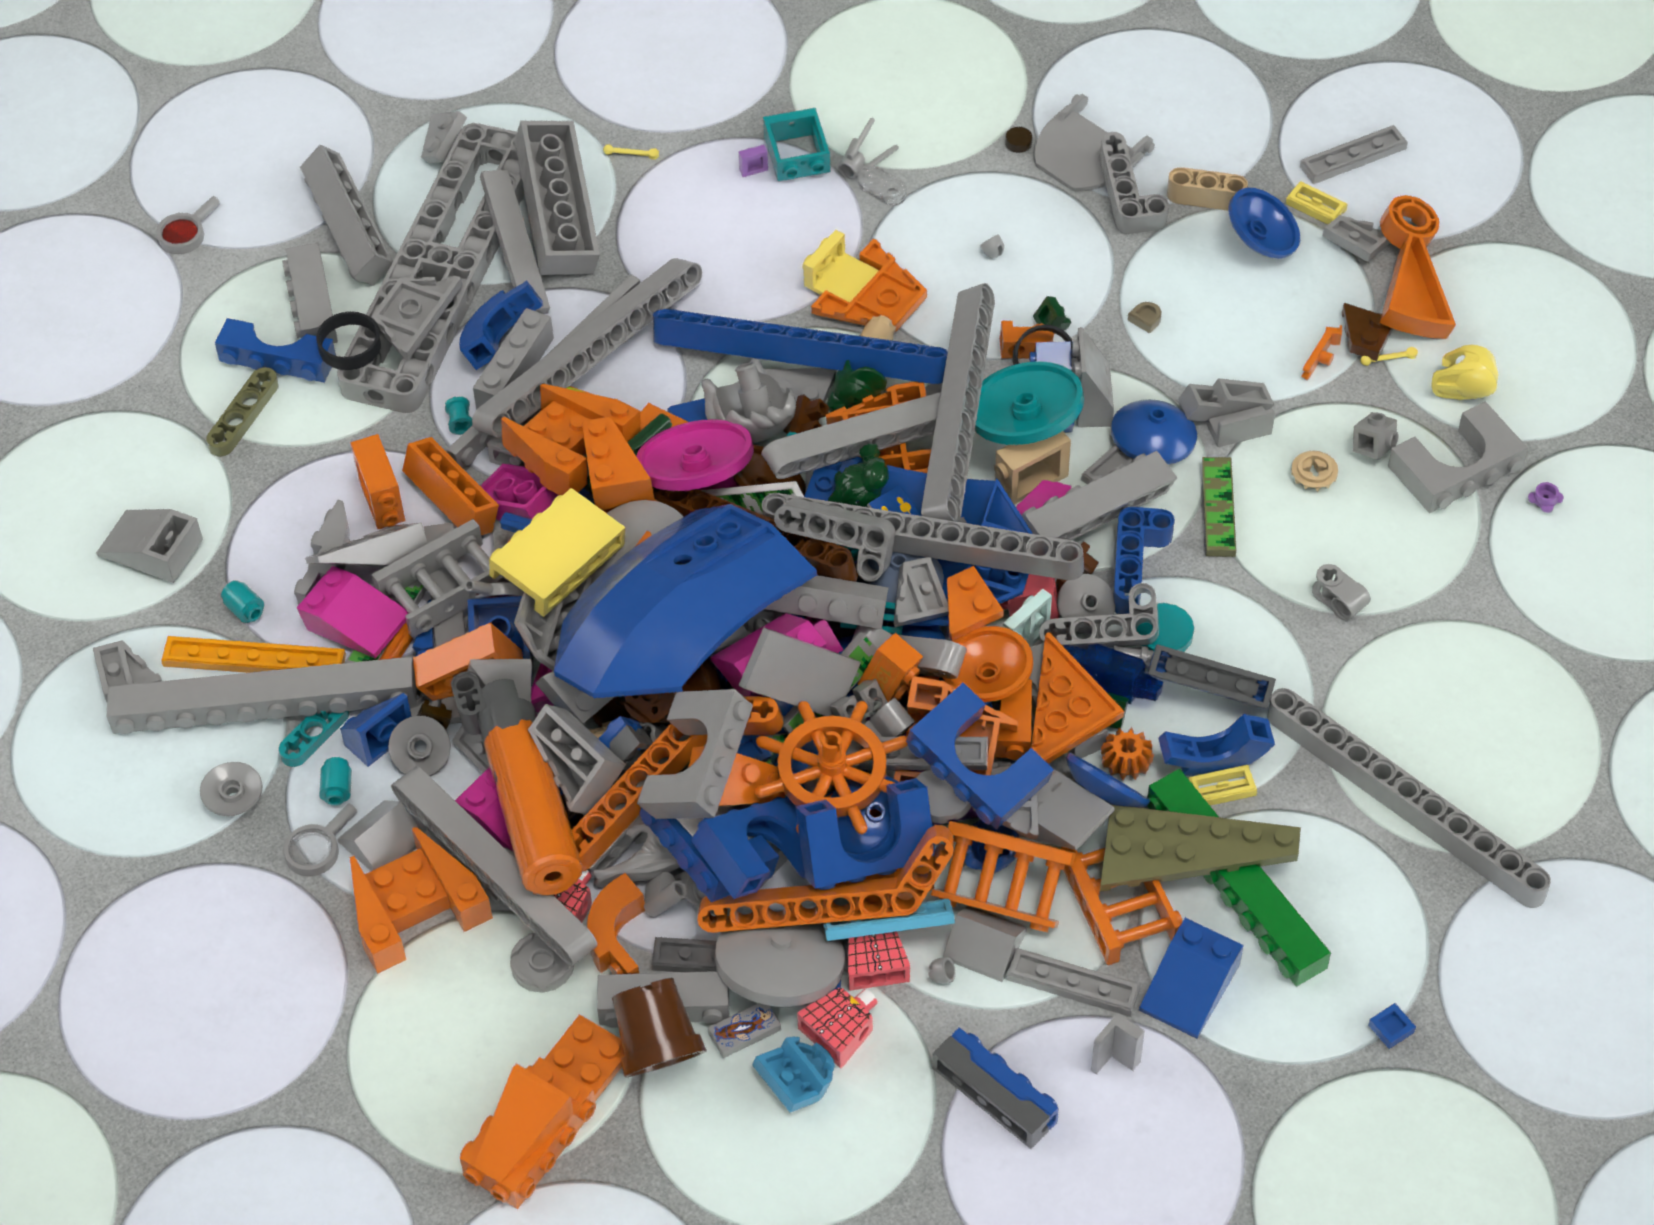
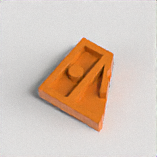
(970, 603)

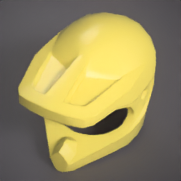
(1470, 378)

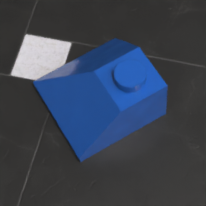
(370, 730)

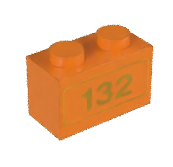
(893, 667)

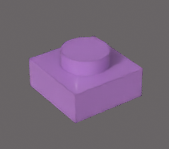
(753, 160)

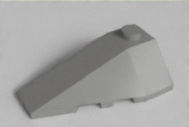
(375, 548)

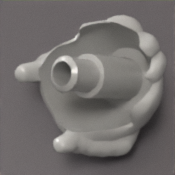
(752, 402)

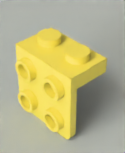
(835, 270)

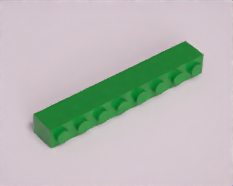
(1251, 893)

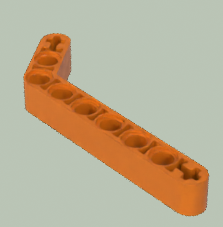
(763, 720)
(826, 909)

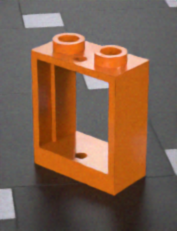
(377, 481)

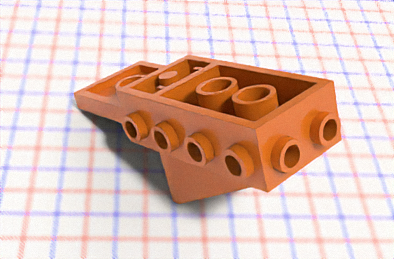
(542, 1112)

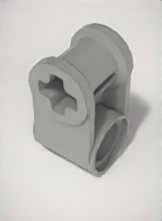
(1342, 595)

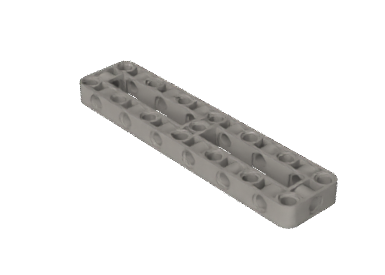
(425, 256)

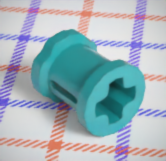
(458, 409)

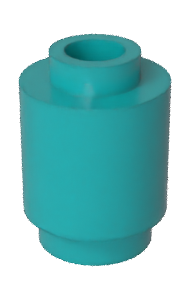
(242, 601)
(335, 781)

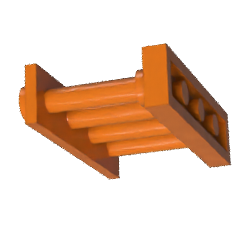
(1025, 853)
(1100, 915)

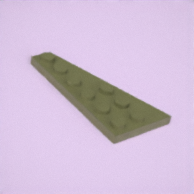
(1178, 846)

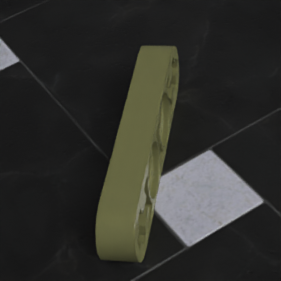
(247, 413)

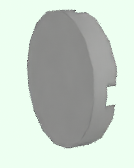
(942, 799)
(537, 965)

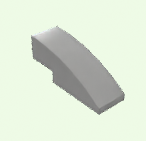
(1223, 398)

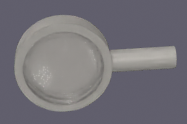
(313, 847)

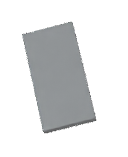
(798, 672)

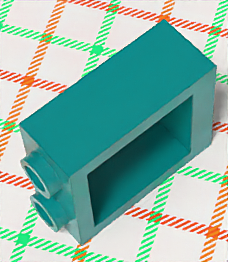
(805, 124)

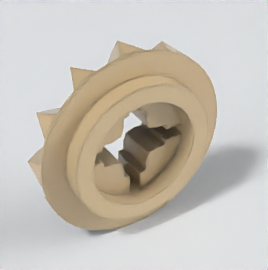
(1324, 465)

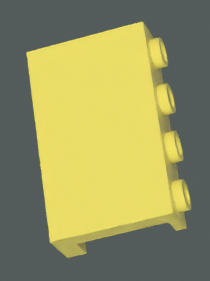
(558, 550)

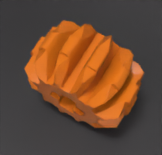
(1127, 753)

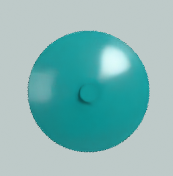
(1028, 403)

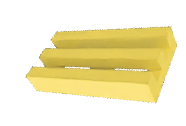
(1314, 206)
(1225, 790)

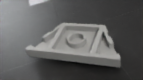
(413, 310)

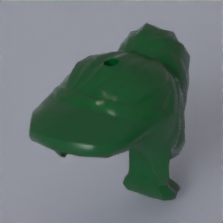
(854, 385)
(861, 480)

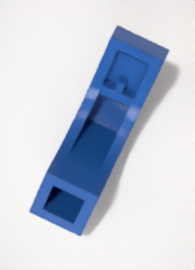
(492, 320)
(1234, 747)

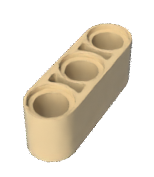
(1203, 187)

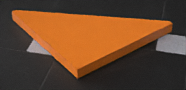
(1068, 704)

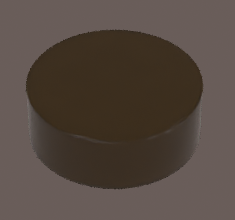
(1018, 139)

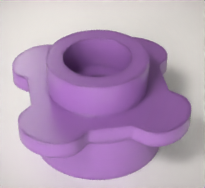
(1546, 496)

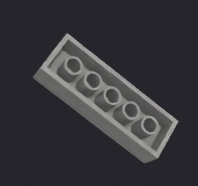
(556, 197)

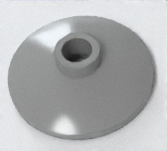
(1073, 596)
(403, 742)
(228, 779)

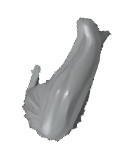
(645, 863)

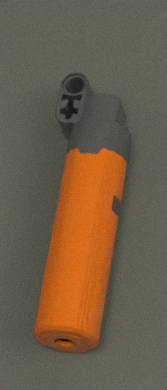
(523, 783)

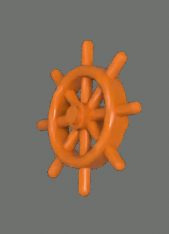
(831, 763)

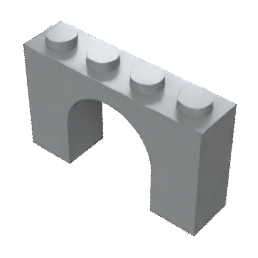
(1439, 484)
(699, 788)

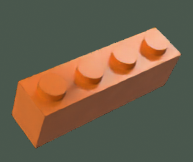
(449, 485)

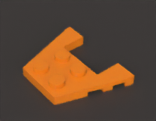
(889, 293)

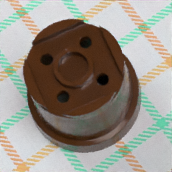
(656, 707)
(654, 1028)

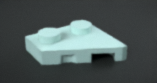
(1031, 616)

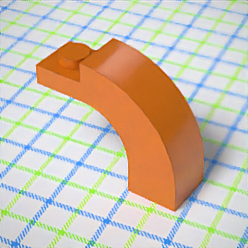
(608, 914)

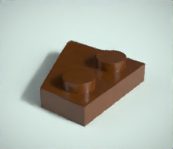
(1364, 331)

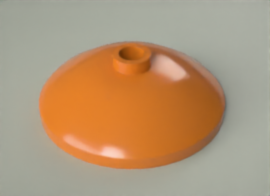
(994, 663)

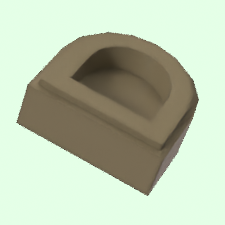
(1146, 316)

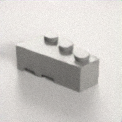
(576, 756)

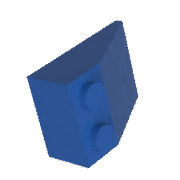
(502, 614)
(1192, 977)

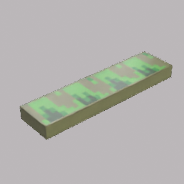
(1218, 506)

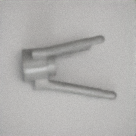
(854, 160)

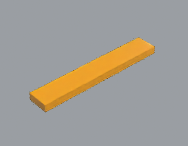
(244, 656)

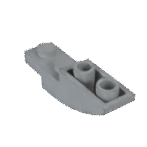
(331, 534)

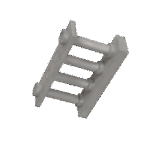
(426, 560)

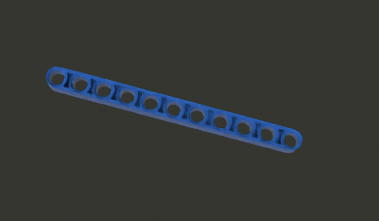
(798, 345)

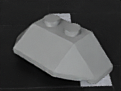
(543, 633)

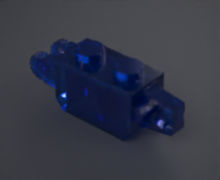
(1117, 672)

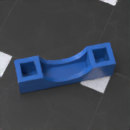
(301, 359)

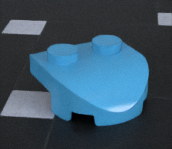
(796, 1072)

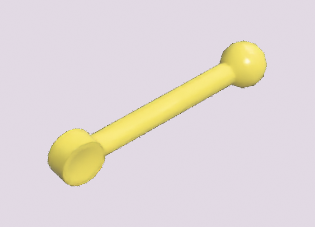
(652, 153)
(1411, 353)

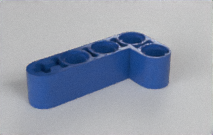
(1135, 530)

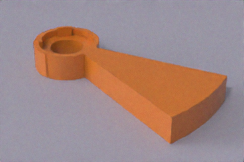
(1415, 294)

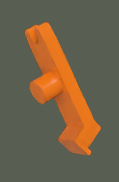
(1331, 337)

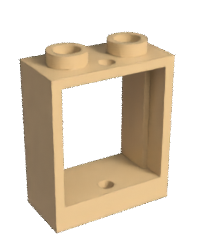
(1026, 465)

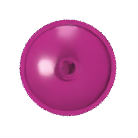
(696, 454)

